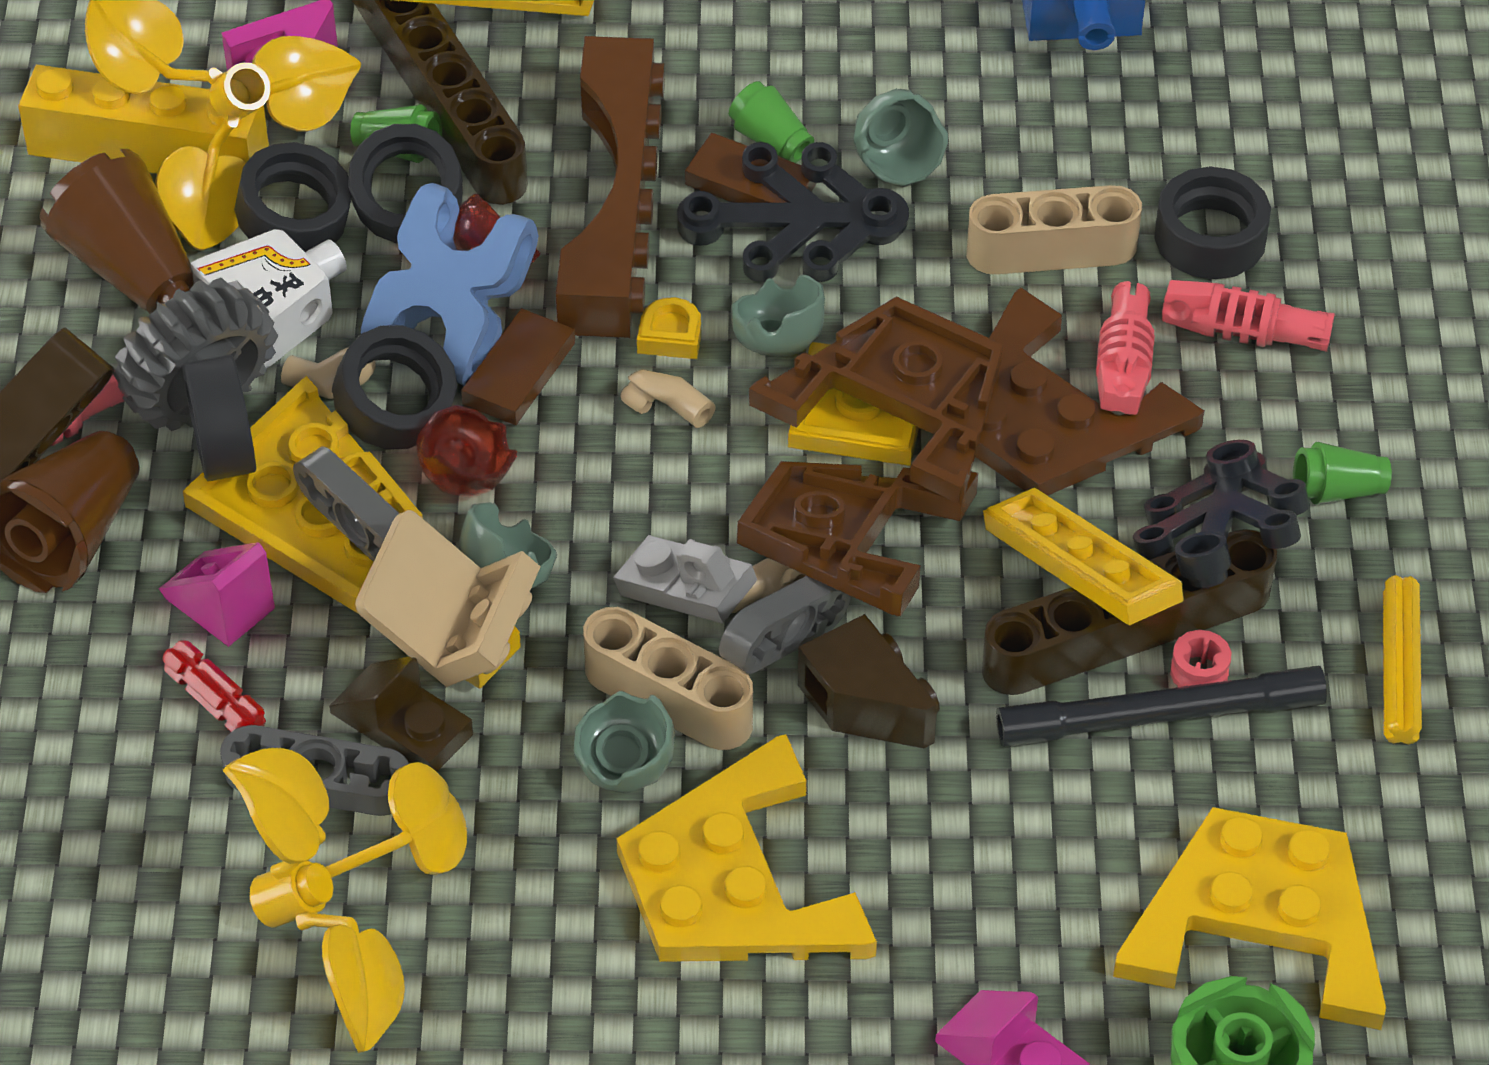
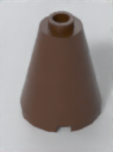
(119, 228)
(63, 509)

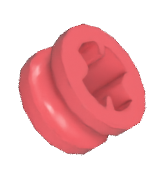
(1203, 645)

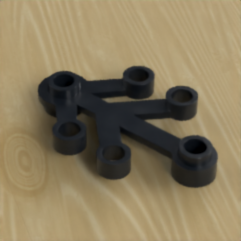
(801, 215)
(1229, 471)

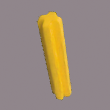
(1402, 660)

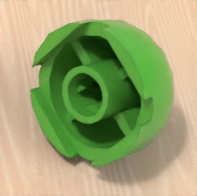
(1241, 1026)

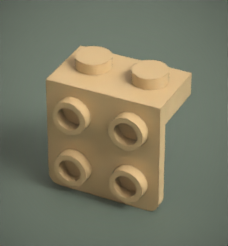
(443, 603)

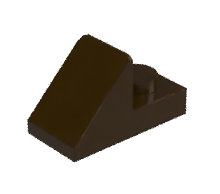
(401, 715)

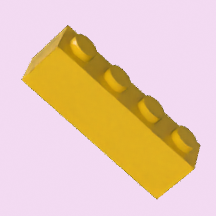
(81, 115)

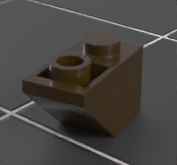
(865, 687)

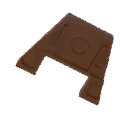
(910, 368)
(1050, 432)
(828, 518)

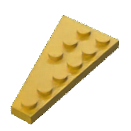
(278, 515)

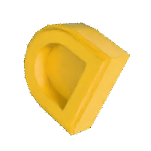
(670, 329)

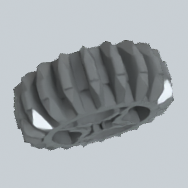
(186, 329)

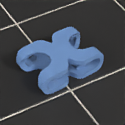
(450, 280)

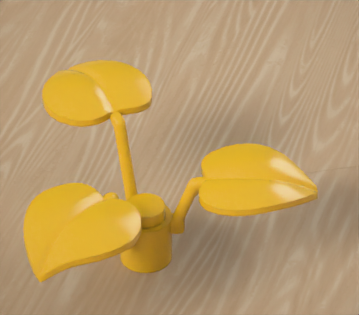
(293, 75)
(287, 809)

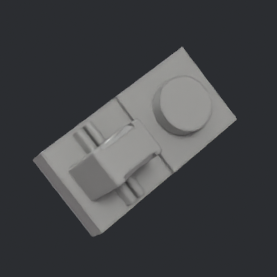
(685, 578)

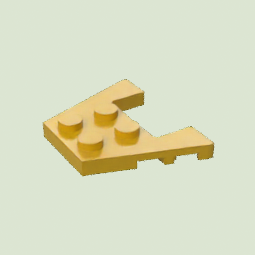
(709, 884)
(1266, 887)

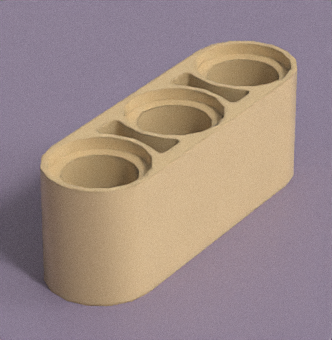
(1053, 229)
(698, 689)

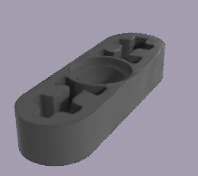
(345, 499)
(782, 623)
(366, 759)

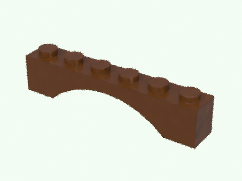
(599, 266)

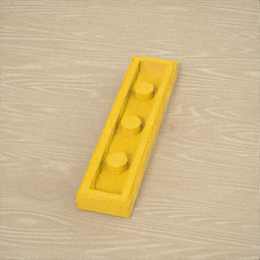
(1083, 556)

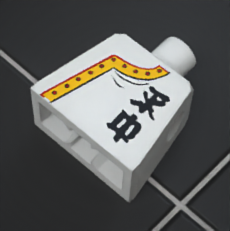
(284, 278)

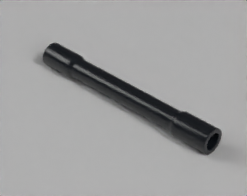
(1057, 719)

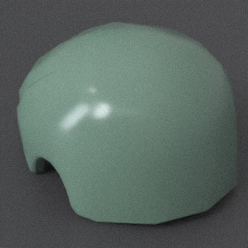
(900, 137)
(780, 319)
(489, 541)
(625, 742)

